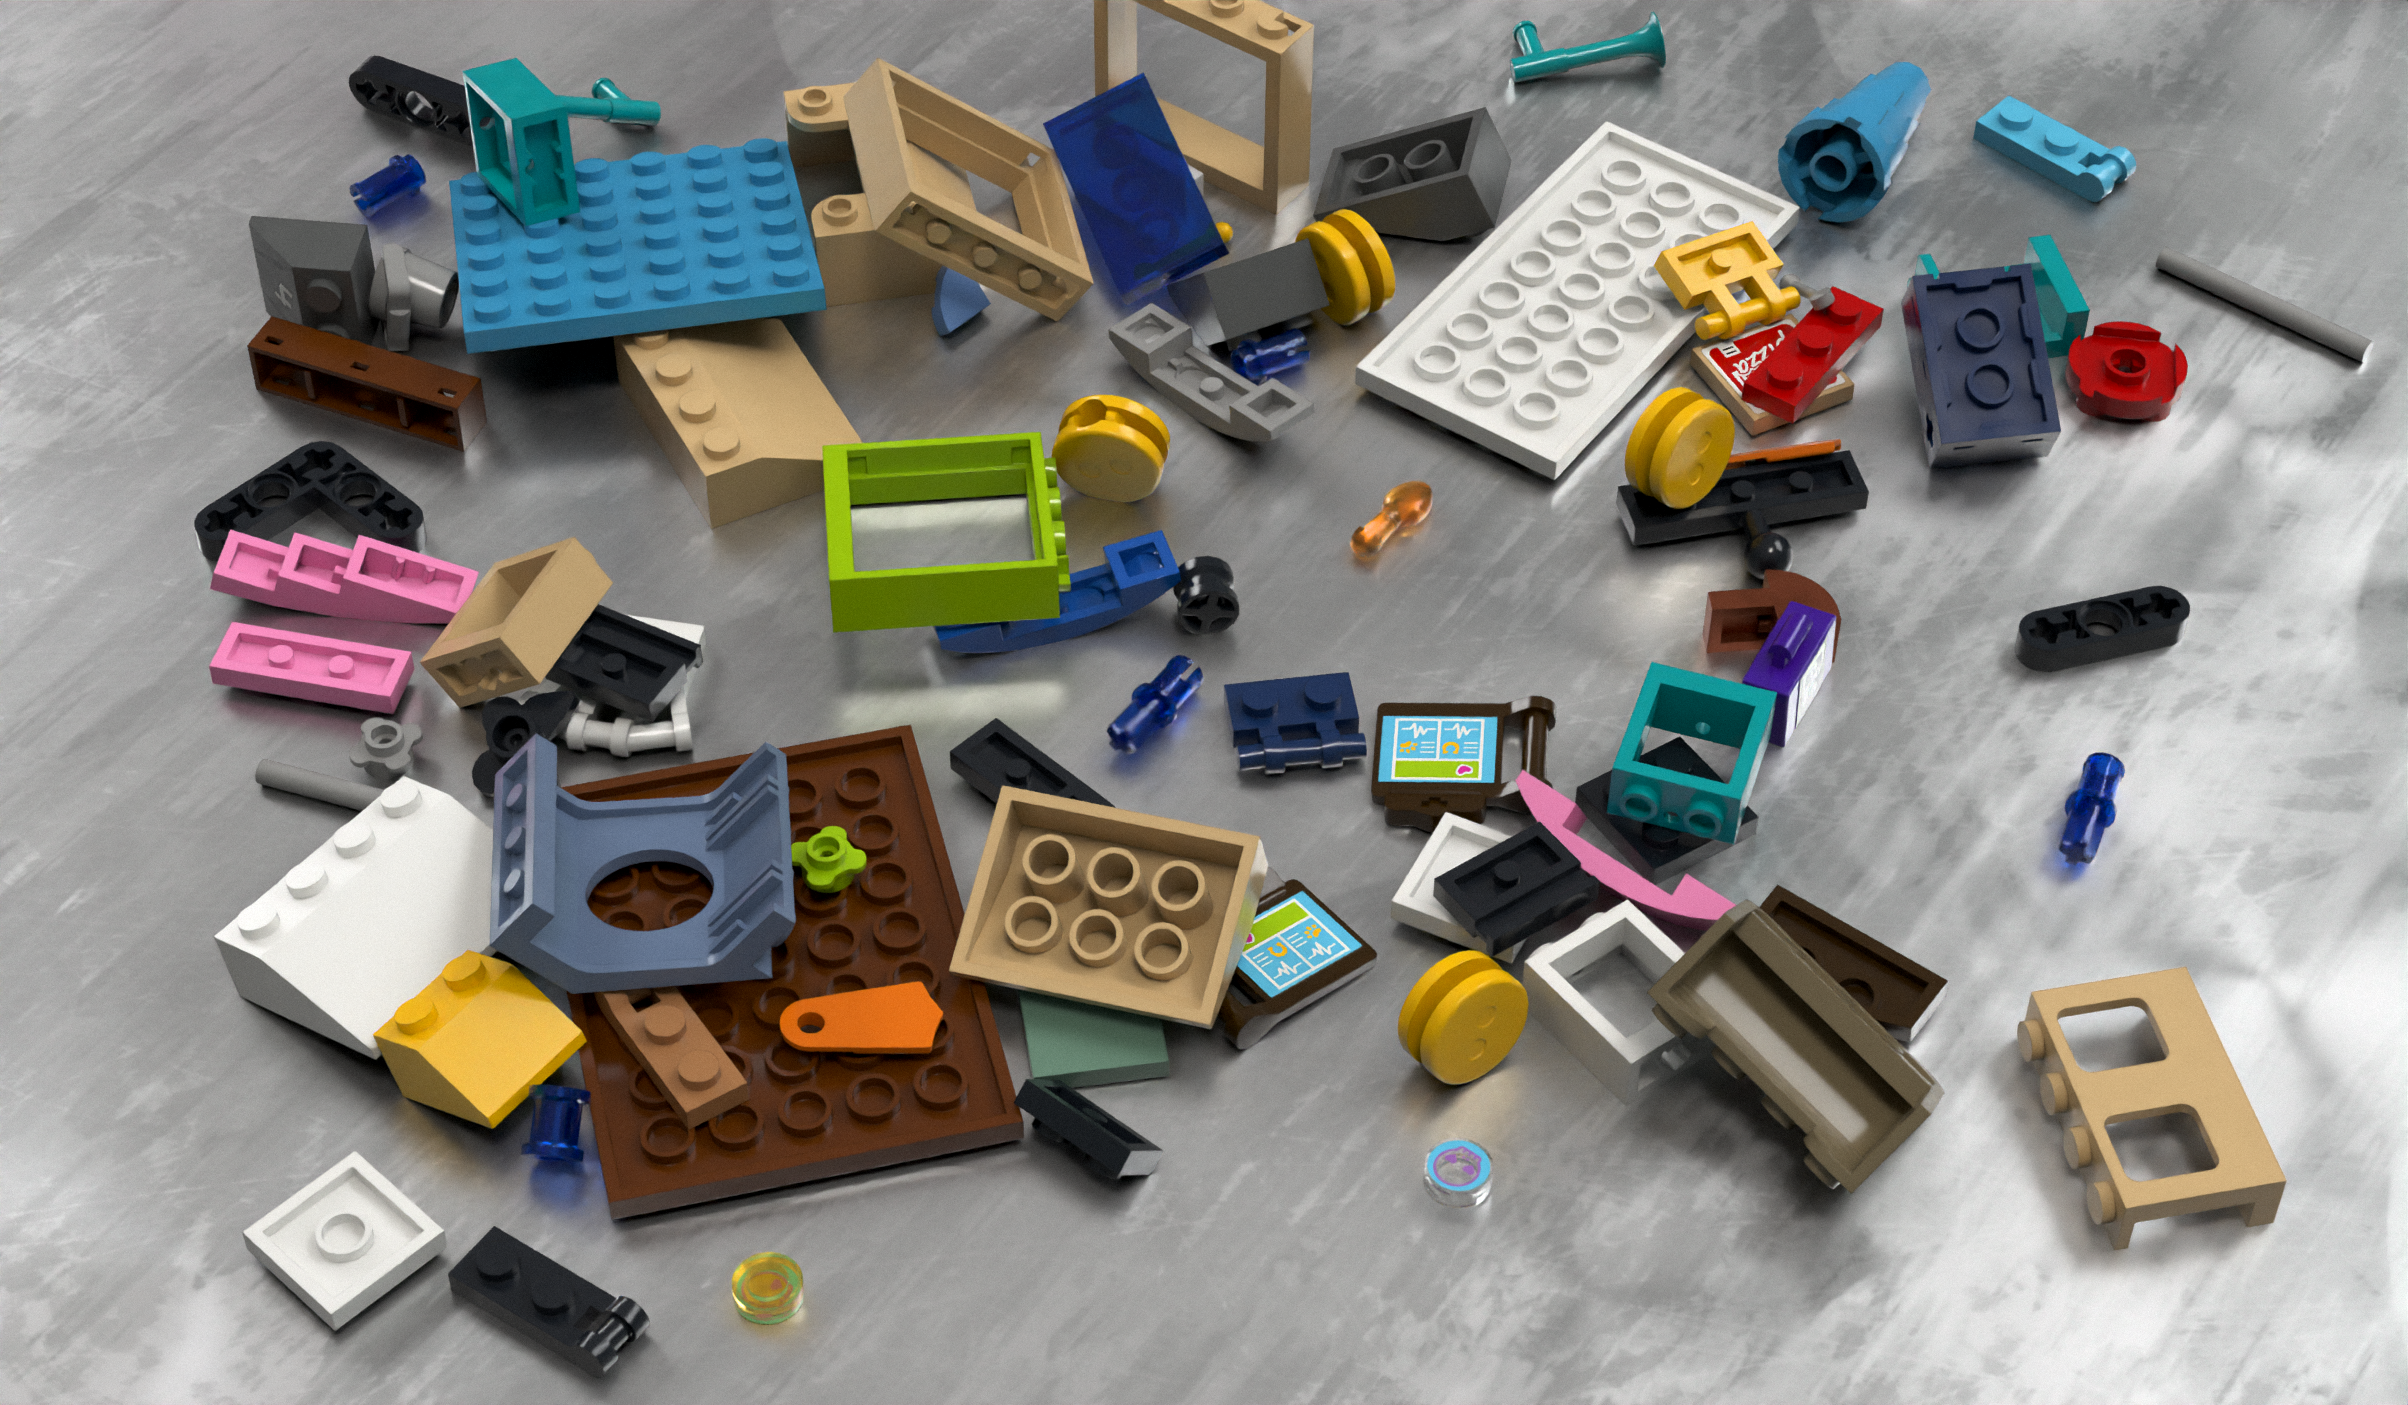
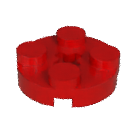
(2146, 392)

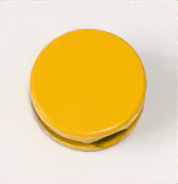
(1351, 265)
(1111, 448)
(1679, 448)
(1463, 1017)

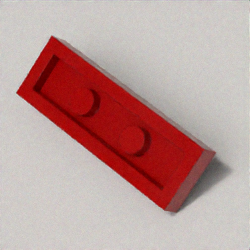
(1812, 356)

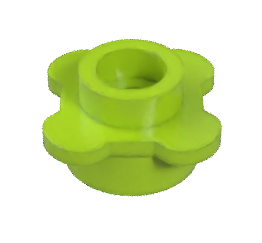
(828, 860)

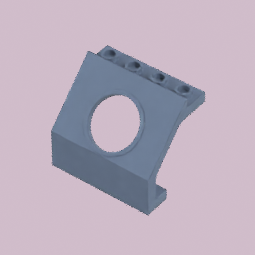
(560, 847)

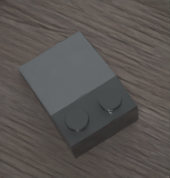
(1423, 179)

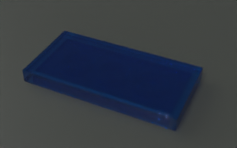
(1135, 189)

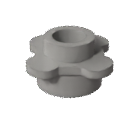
(385, 748)

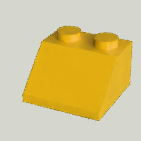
(476, 1040)

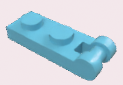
(2054, 149)

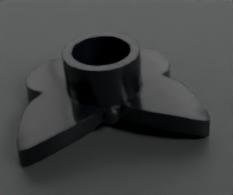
(513, 725)

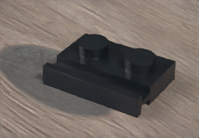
(626, 663)
(1515, 888)

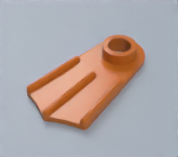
(1785, 452)
(865, 1021)

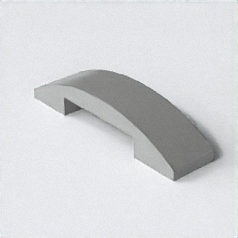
(1201, 386)

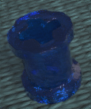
(556, 1123)

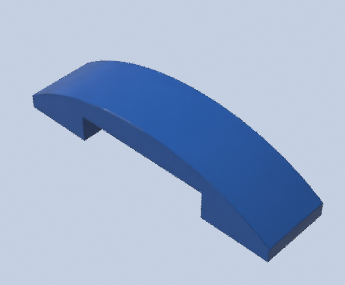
(1131, 578)

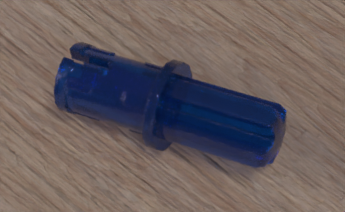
(1154, 705)
(2091, 808)

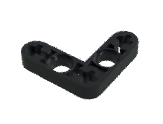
(312, 478)

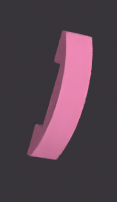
(1689, 905)

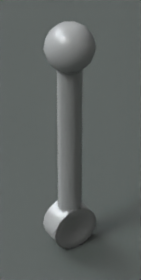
(1818, 299)

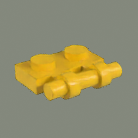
(1721, 265)

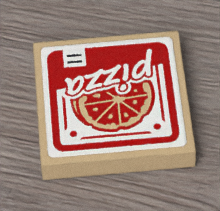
(1730, 361)

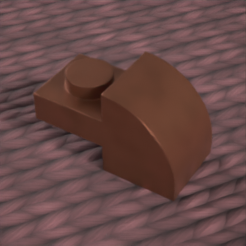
(1746, 616)

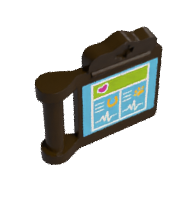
(1452, 758)
(1290, 959)

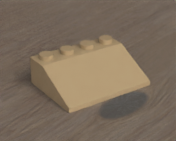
(733, 412)
(1110, 907)

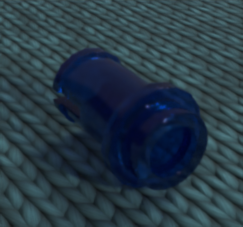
(389, 184)
(1260, 359)

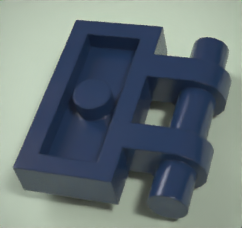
(1294, 722)

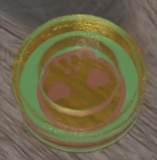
(768, 1288)

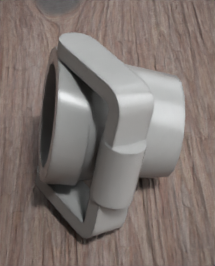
(408, 292)

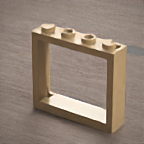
(1258, 174)
(1037, 268)

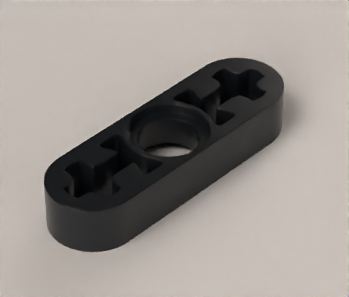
(390, 91)
(2061, 640)

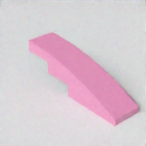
(331, 580)

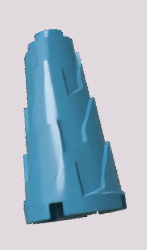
(1851, 146)

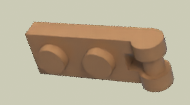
(676, 1052)

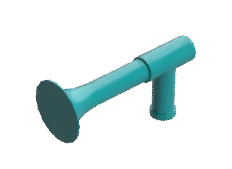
(1536, 63)
(612, 106)

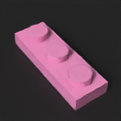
(312, 667)

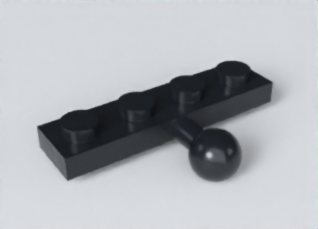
(1751, 500)

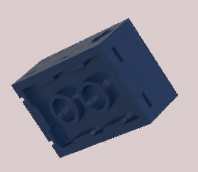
(1980, 366)

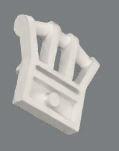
(628, 731)

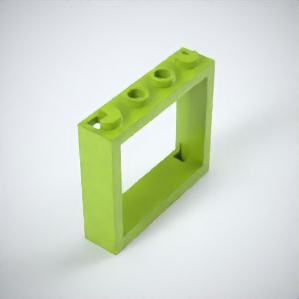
(952, 592)

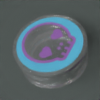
(1458, 1172)

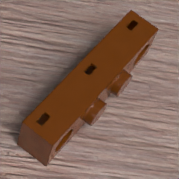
(346, 374)

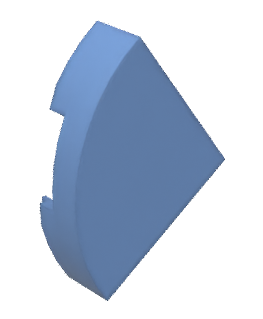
(955, 300)

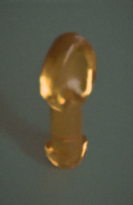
(1401, 508)

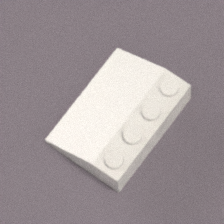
(368, 916)

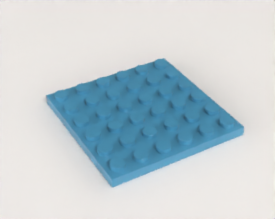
(649, 251)

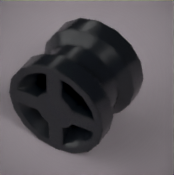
(1206, 595)

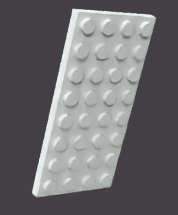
(1564, 302)

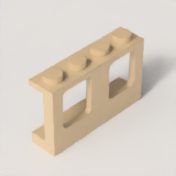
(2191, 1080)

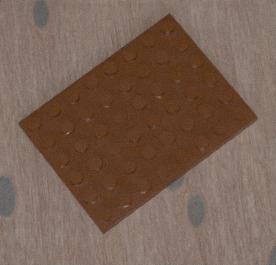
(887, 928)

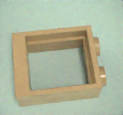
(517, 622)

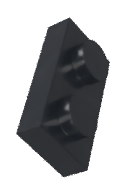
(1069, 1116)

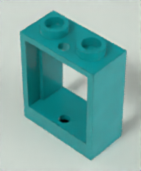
(527, 143)
(1704, 710)

